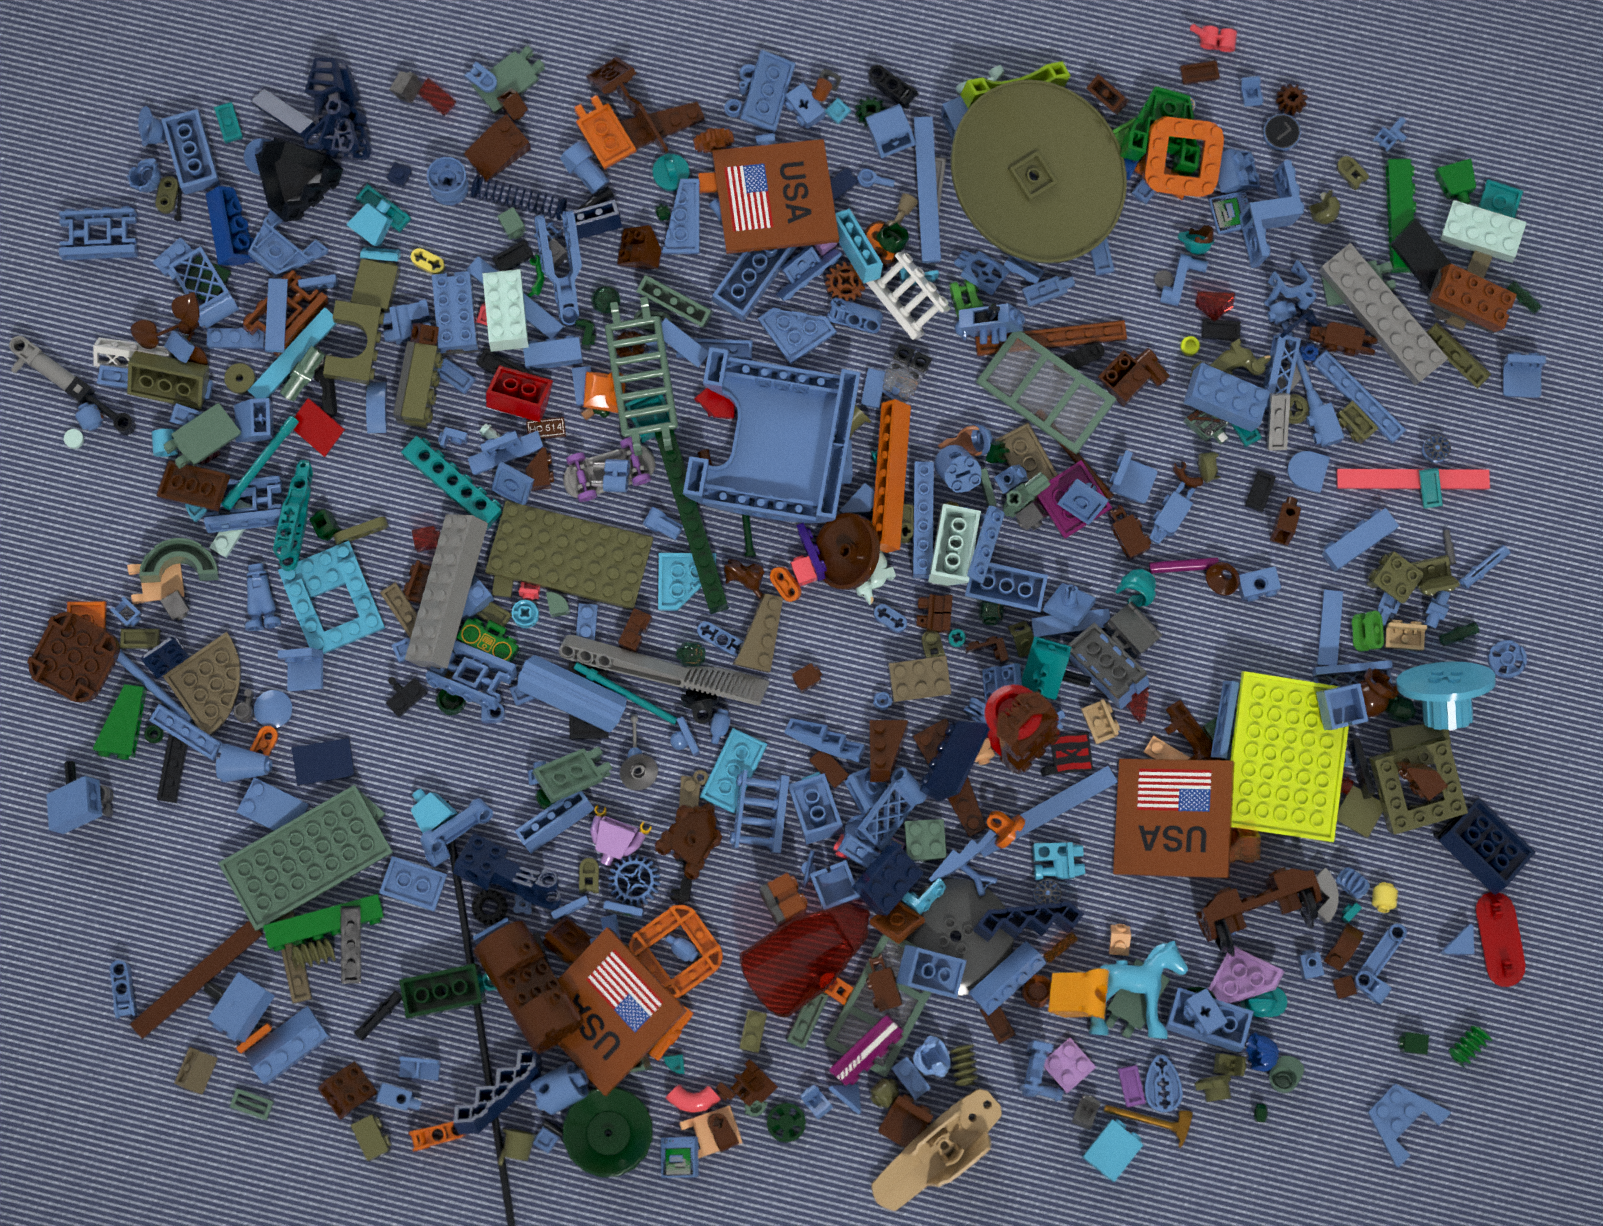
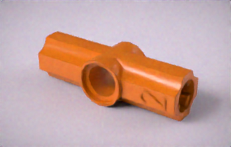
(671, 1036)

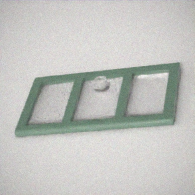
(1046, 391)
(860, 1015)

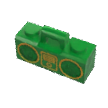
(479, 637)

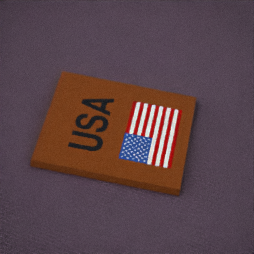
(775, 196)
(1174, 818)
(622, 1010)

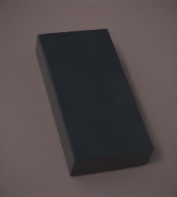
(513, 256)
(1220, 329)
(1260, 491)

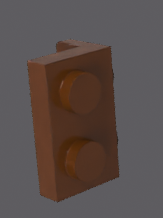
(415, 587)

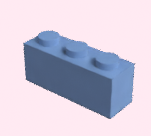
(553, 353)

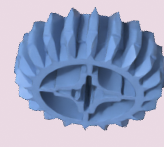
(641, 865)

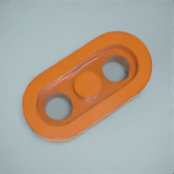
(784, 585)
(262, 744)

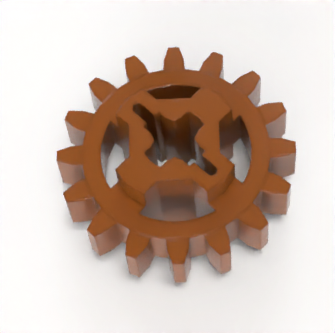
(713, 140)
(839, 277)

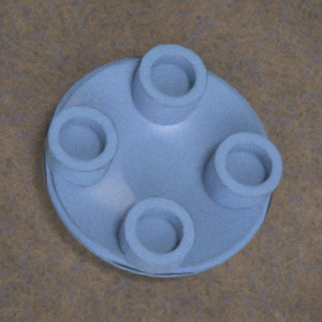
(273, 708)

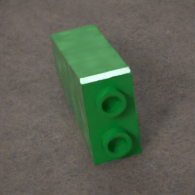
(123, 724)

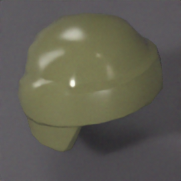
(1327, 210)

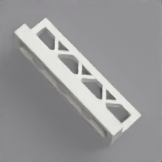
(122, 348)

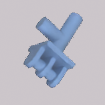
(1388, 137)

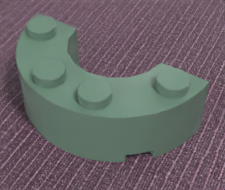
(174, 552)

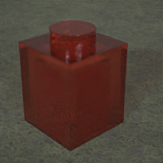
(425, 538)

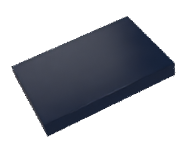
(323, 761)

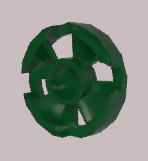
(786, 1122)

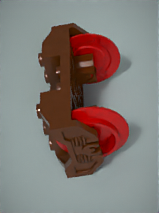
(1020, 726)

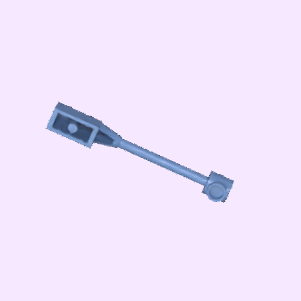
(1320, 415)

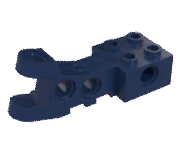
(486, 864)

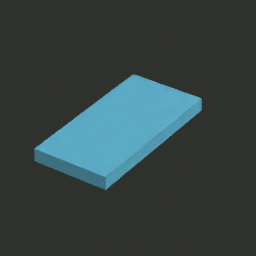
(738, 754)

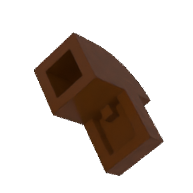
(1344, 947)

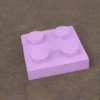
(1068, 1065)

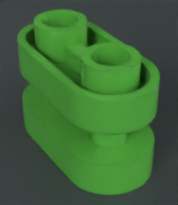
(970, 290)
(1367, 631)

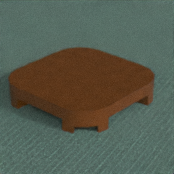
(74, 657)

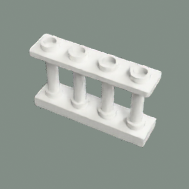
(891, 302)

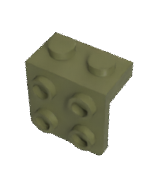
(1435, 575)
(1395, 576)

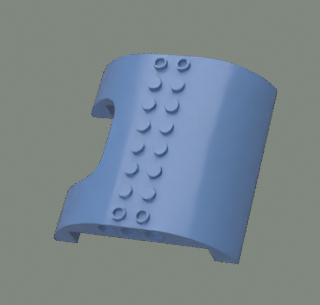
(785, 441)

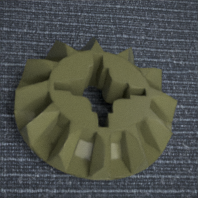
(1302, 405)

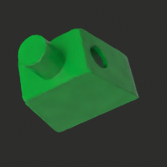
(1457, 180)

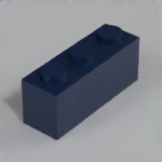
(597, 219)

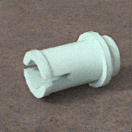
(488, 432)

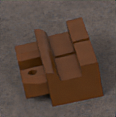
(938, 614)
(756, 1083)

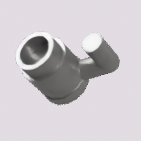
(244, 711)
(106, 798)

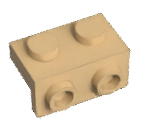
(1405, 636)
(1100, 721)

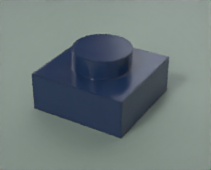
(399, 174)

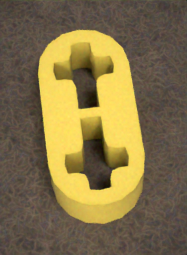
(429, 257)

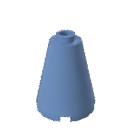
(241, 764)

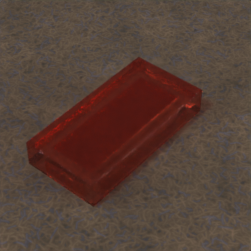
(436, 97)

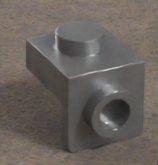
(1086, 1111)

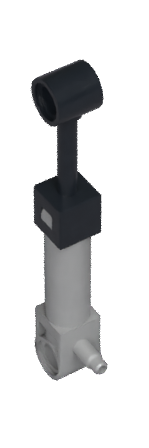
(65, 380)

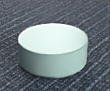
(73, 438)

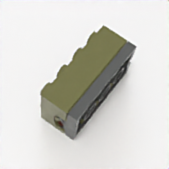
(418, 385)

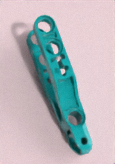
(297, 508)

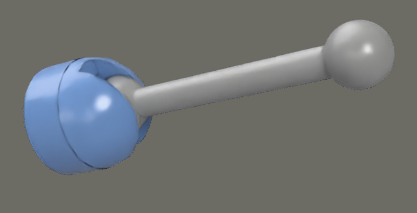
(634, 750)

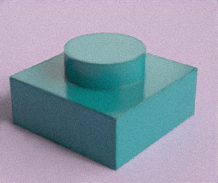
(1350, 911)

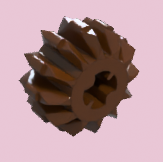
(1294, 93)

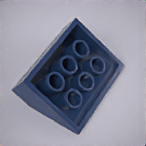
(954, 759)
(1487, 847)

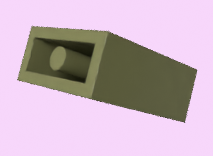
(375, 284)

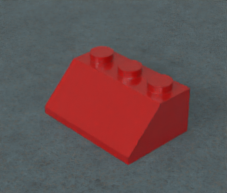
(519, 393)

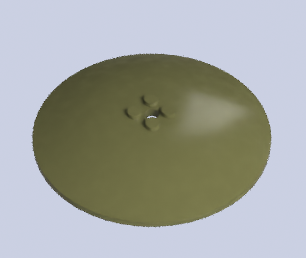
(1067, 147)

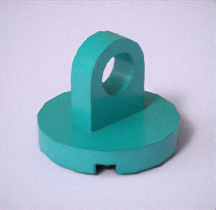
(669, 171)

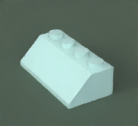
(954, 545)

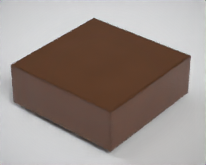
(1344, 987)

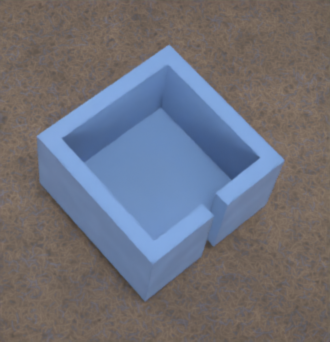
(1342, 706)
(834, 887)

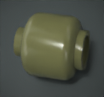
(884, 1092)

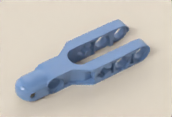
(564, 287)

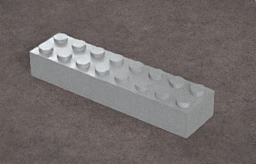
(1382, 314)
(446, 591)

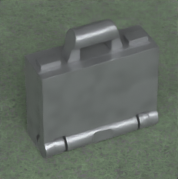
(1132, 630)

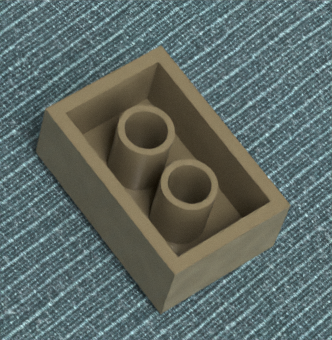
(919, 678)

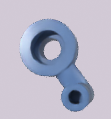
(743, 86)

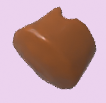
(1037, 991)

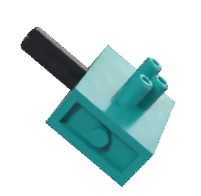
(1047, 668)

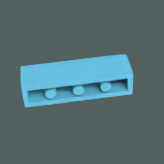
(858, 247)

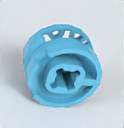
(525, 613)

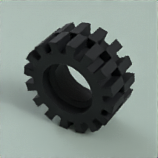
(489, 895)

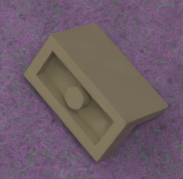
(195, 1070)

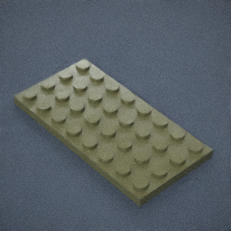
(569, 555)

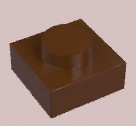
(724, 1092)

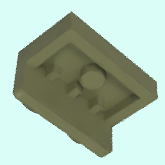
(1356, 422)

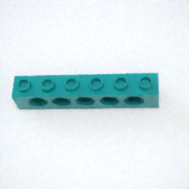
(413, 452)

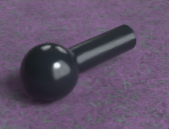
(554, 1128)

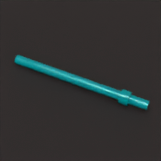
(592, 674)

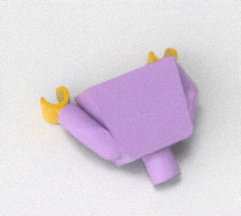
(615, 837)

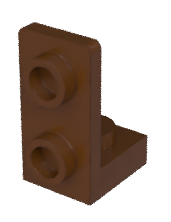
(999, 652)

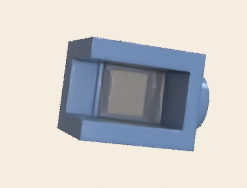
(127, 612)

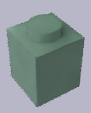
(511, 224)

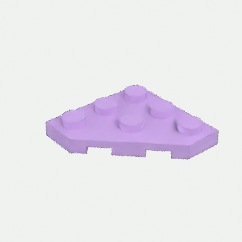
(1244, 977)

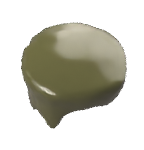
(1207, 466)

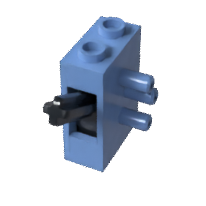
(991, 320)

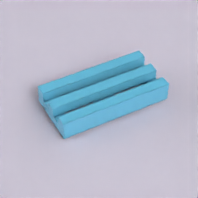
(380, 254)

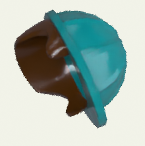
(1198, 240)

